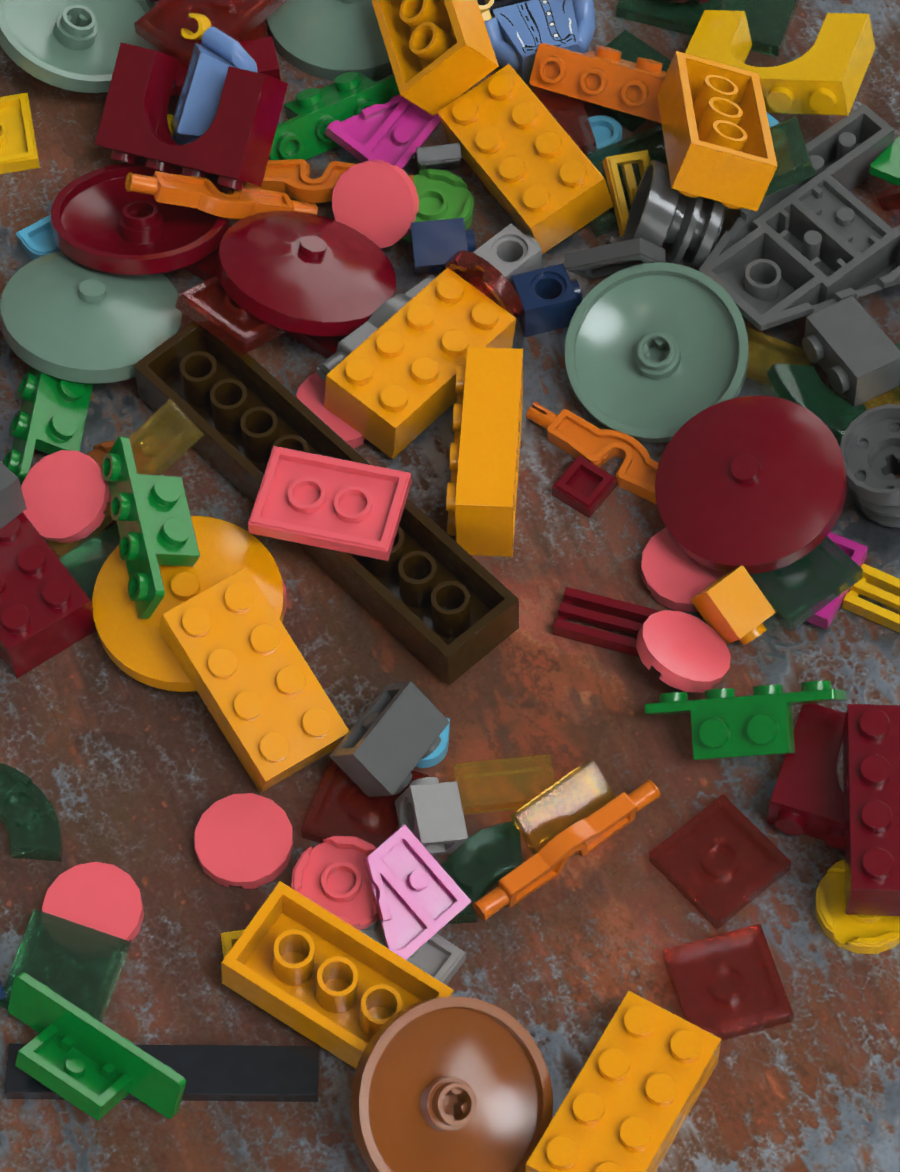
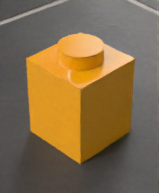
(734, 607)

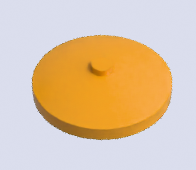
(138, 643)

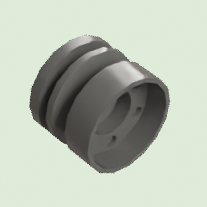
(668, 216)
(872, 462)

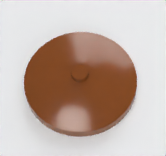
(450, 1090)

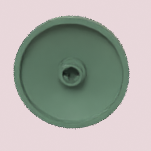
(330, 37)
(70, 40)
(86, 320)
(655, 349)

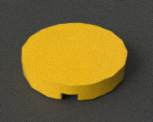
(851, 932)

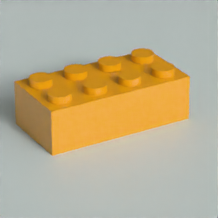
(435, 48)
(716, 132)
(526, 158)
(409, 365)
(486, 451)
(253, 679)
(322, 974)
(629, 1094)

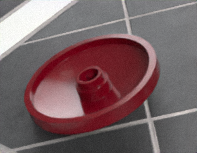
(130, 231)
(304, 272)
(751, 484)

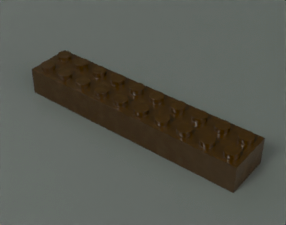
(430, 586)

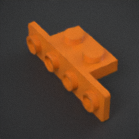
(600, 78)

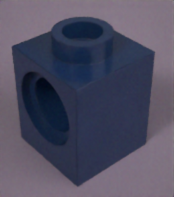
(437, 242)
(542, 284)

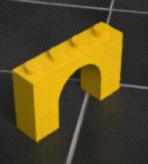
(817, 82)

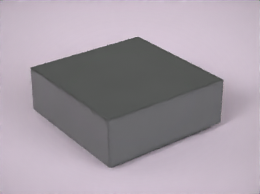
(438, 156)

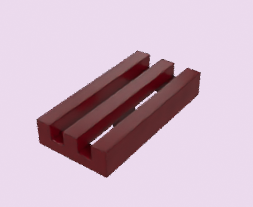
(606, 615)

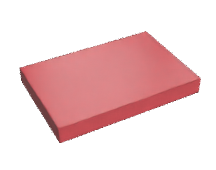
(330, 503)

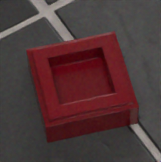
(584, 486)

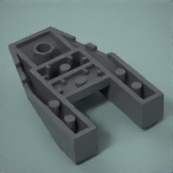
(813, 237)

